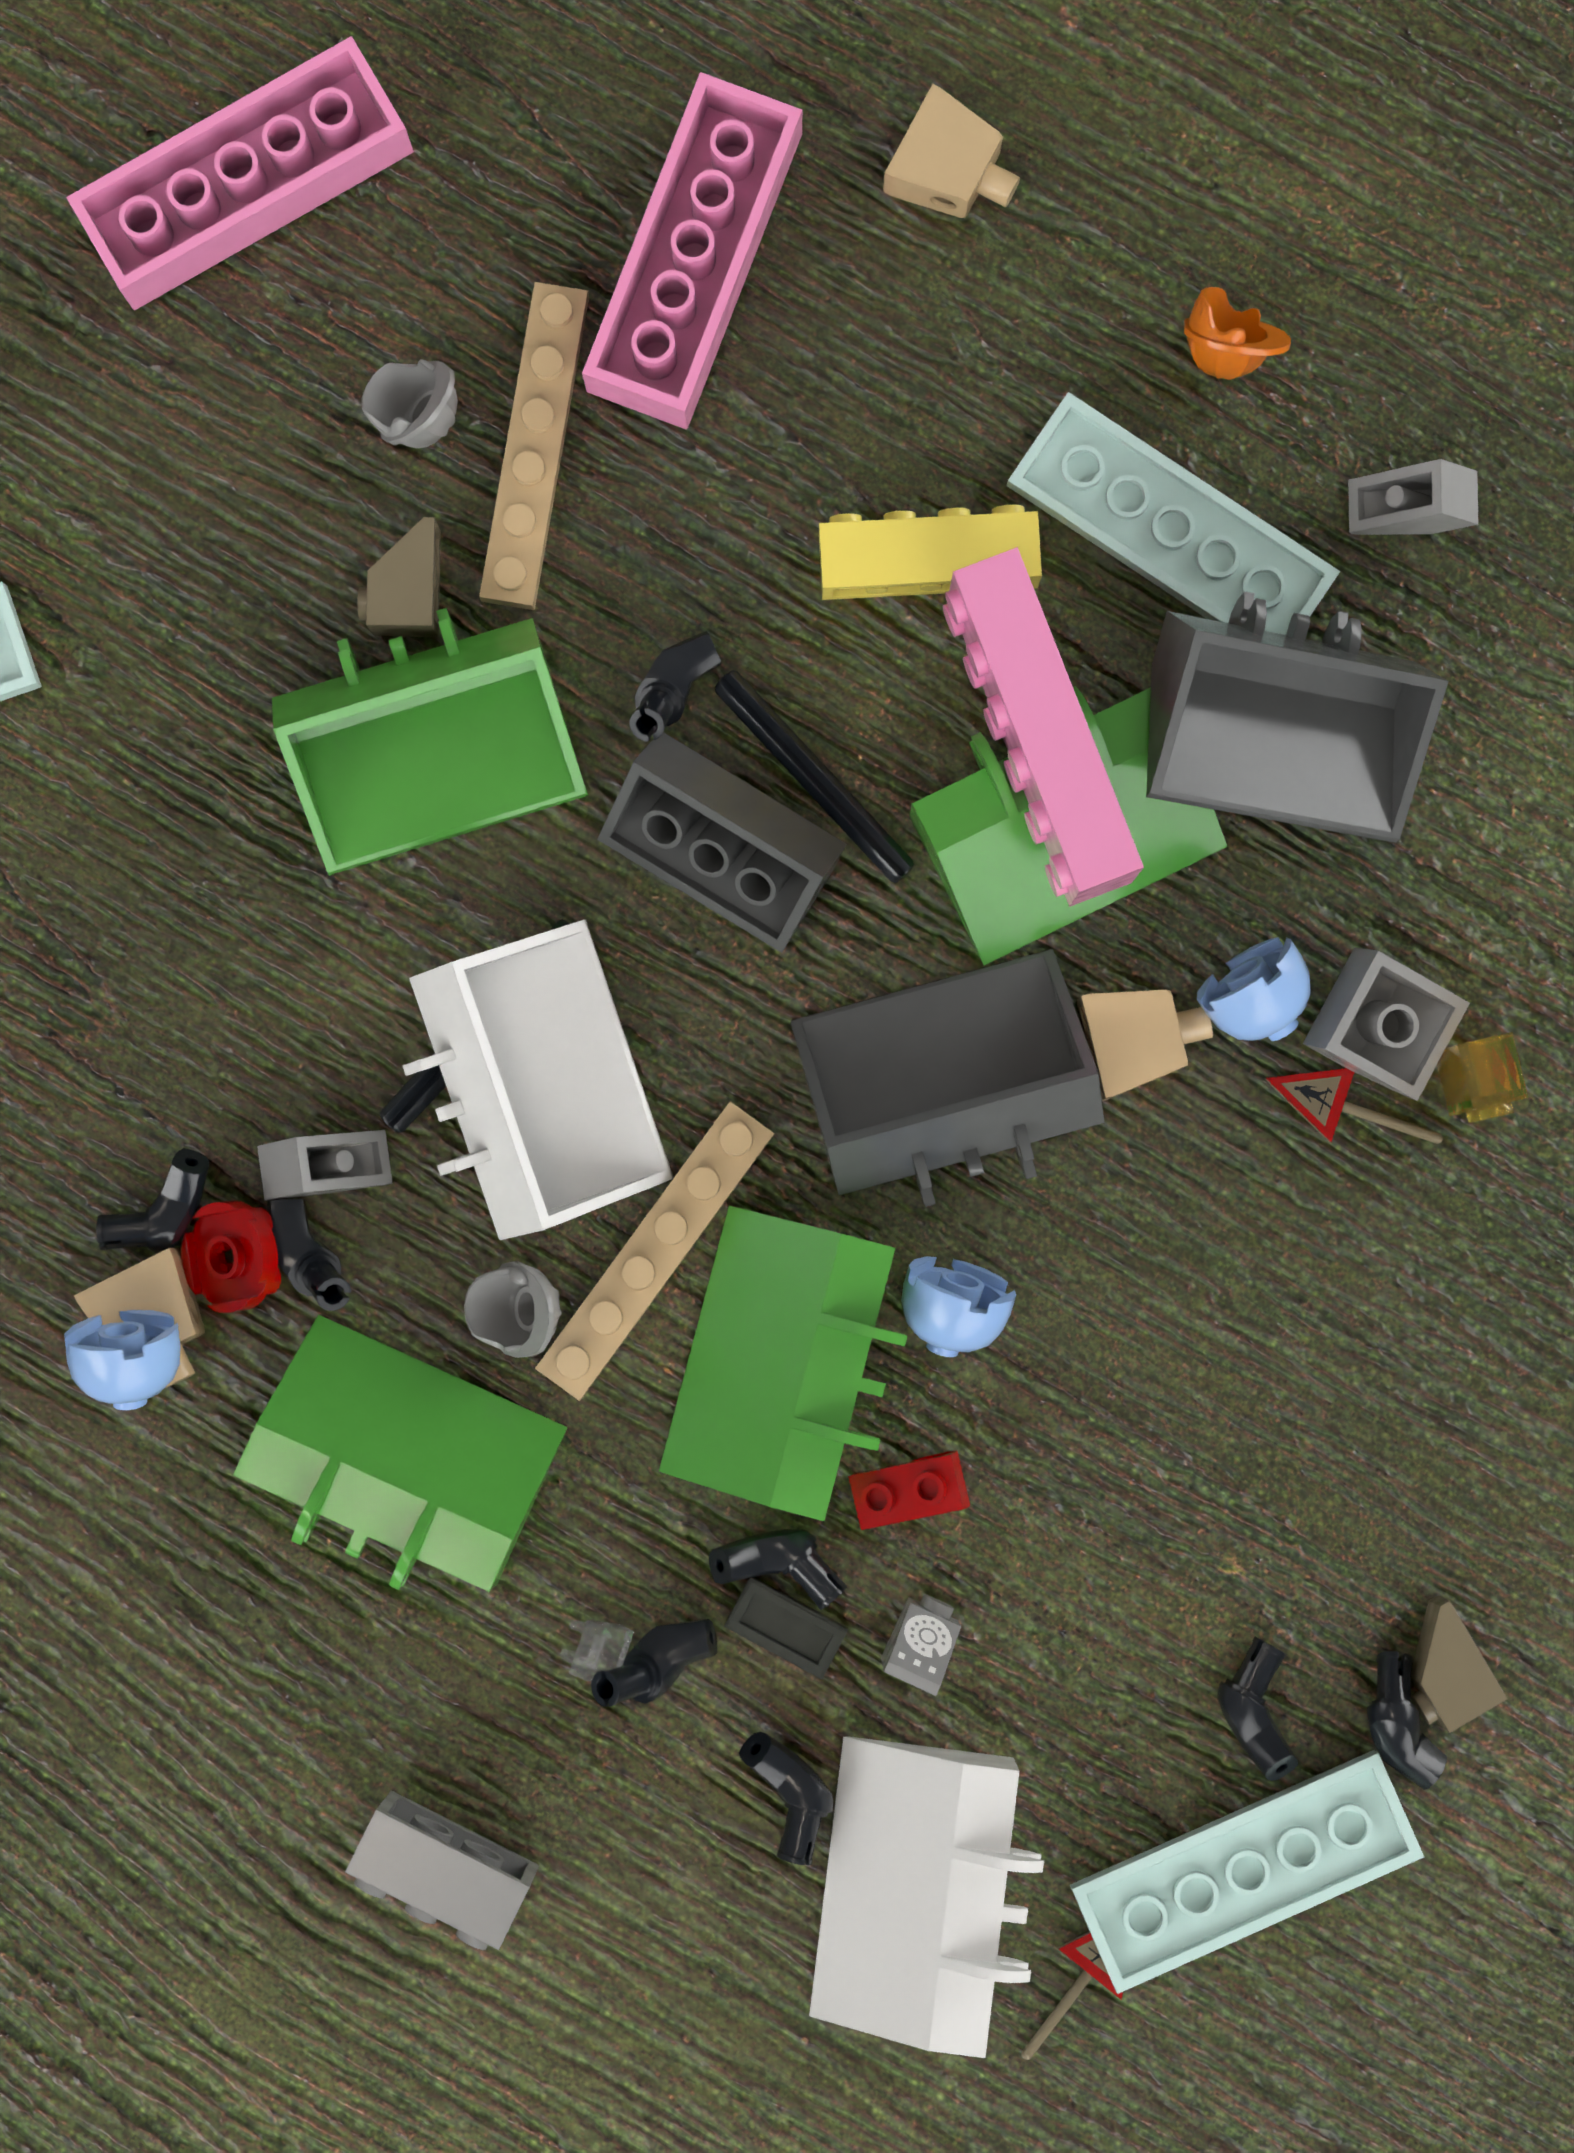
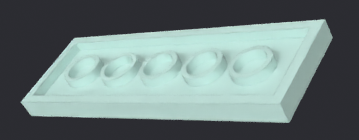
(1165, 520)
(1246, 1871)

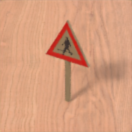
(1322, 1098)
(1086, 1955)

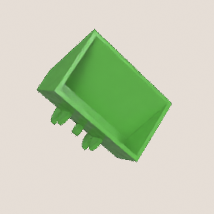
(427, 744)
(998, 872)
(779, 1362)
(400, 1455)

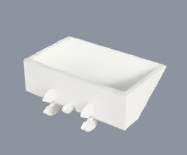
(539, 1080)
(919, 1895)

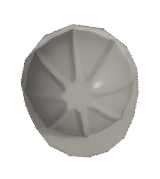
(411, 402)
(513, 1309)

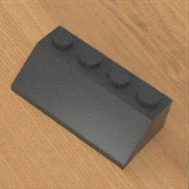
(720, 840)

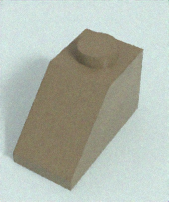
(405, 586)
(1450, 1671)

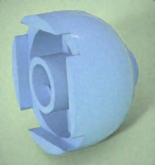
(1260, 993)
(955, 1307)
(124, 1359)

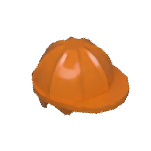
(1227, 340)

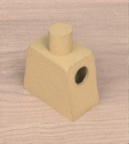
(948, 159)
(1138, 1036)
(150, 1285)

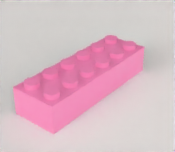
(241, 173)
(693, 250)
(1042, 728)

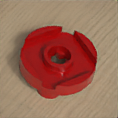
(255, 1253)

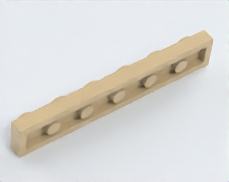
(534, 446)
(654, 1251)

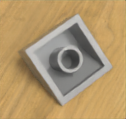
(1386, 1022)

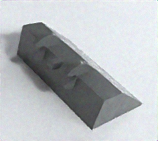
(1288, 722)
(949, 1073)

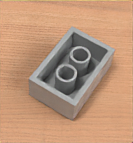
(441, 1871)

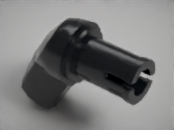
(667, 685)
(169, 1213)
(304, 1259)
(777, 1552)
(656, 1662)
(1250, 1718)
(1396, 1724)
(798, 1787)

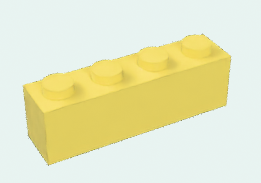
(919, 554)

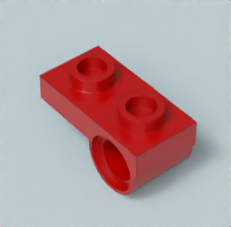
(909, 1490)

